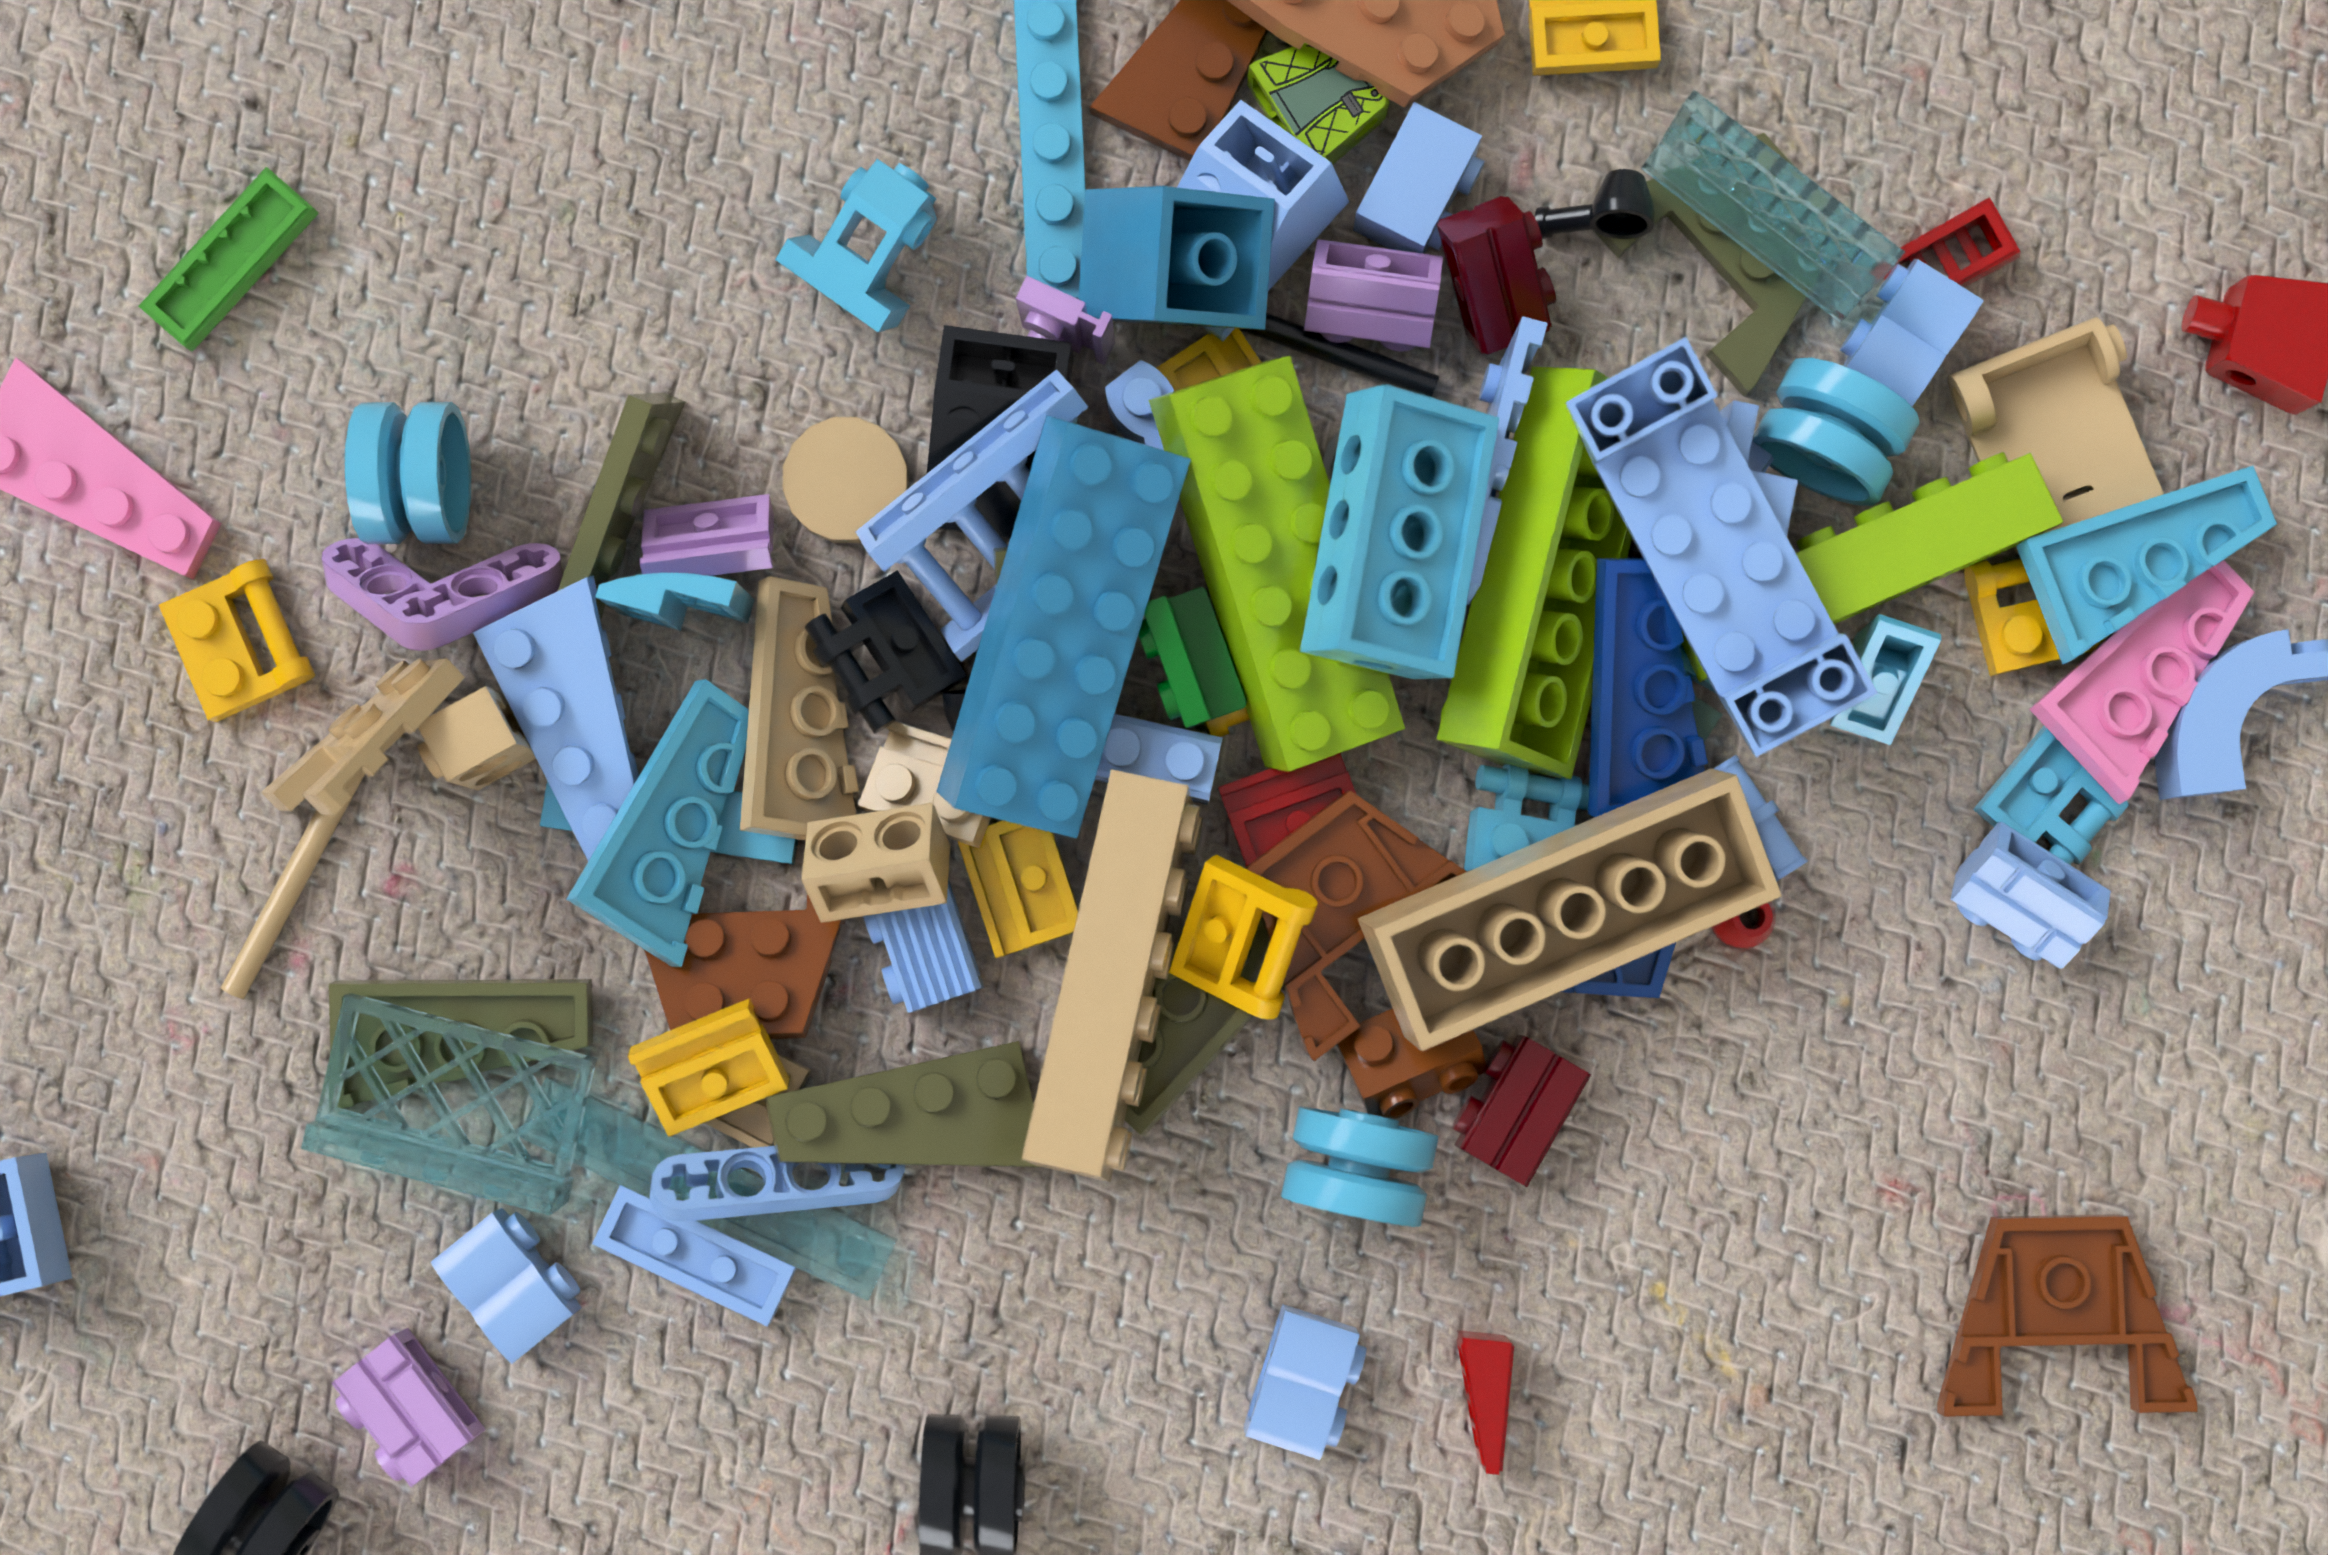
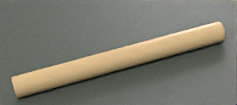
(282, 901)

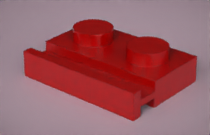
(1277, 802)

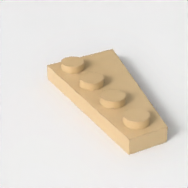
(795, 721)

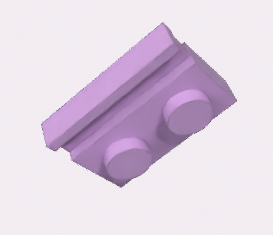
(1064, 318)
(709, 537)

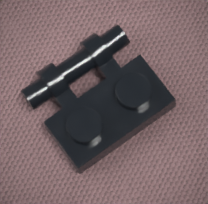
(902, 643)

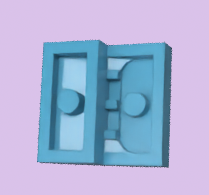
(665, 597)

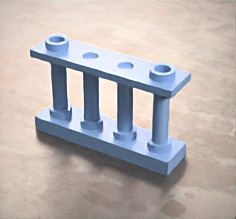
(950, 496)

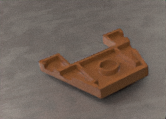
(1352, 866)
(755, 955)
(2061, 1286)

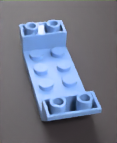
(1717, 549)

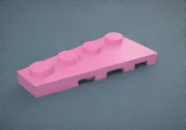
(92, 479)
(2133, 684)

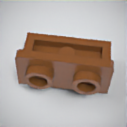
(1397, 1075)

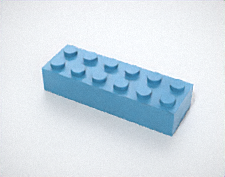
(1062, 627)

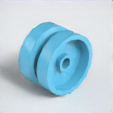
(1836, 431)
(408, 473)
(1359, 1166)

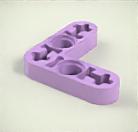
(440, 612)

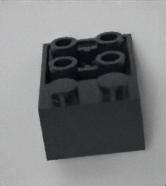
(974, 384)

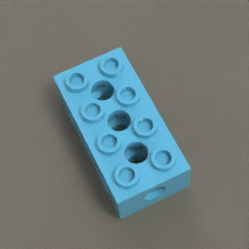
(1400, 533)

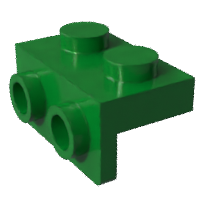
(1194, 656)

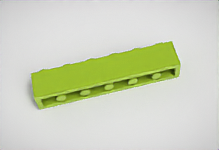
(1924, 540)

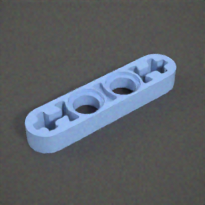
(779, 1189)

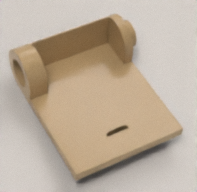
(2068, 412)

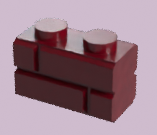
(1496, 271)
(1520, 1108)

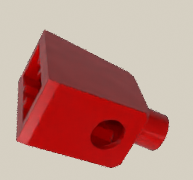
(2267, 339)

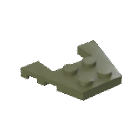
(1774, 302)

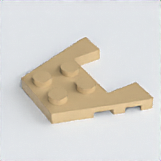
(363, 735)

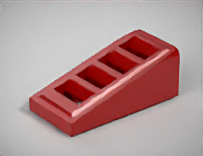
(1994, 229)
(1487, 1378)

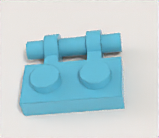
(2038, 790)
(1504, 829)

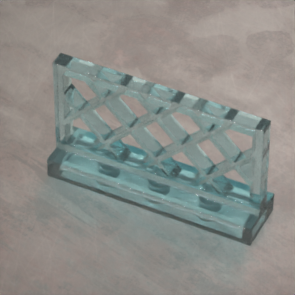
(1770, 208)
(434, 1157)

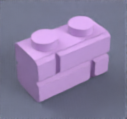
(1373, 295)
(406, 1408)

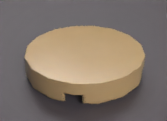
(842, 476)

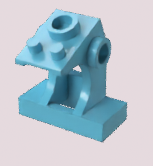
(892, 201)

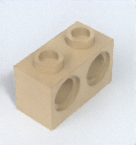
(474, 741)
(876, 862)

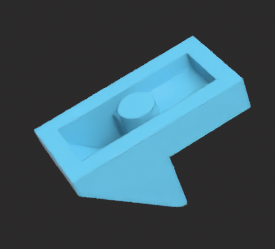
(1896, 663)

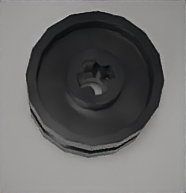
(971, 1489)
(256, 1512)

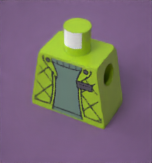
(1315, 100)

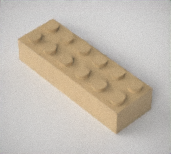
(1569, 907)
(1111, 977)

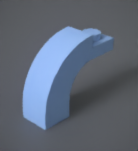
(2204, 738)

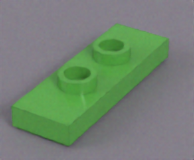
(228, 259)

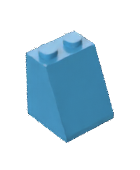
(1176, 256)

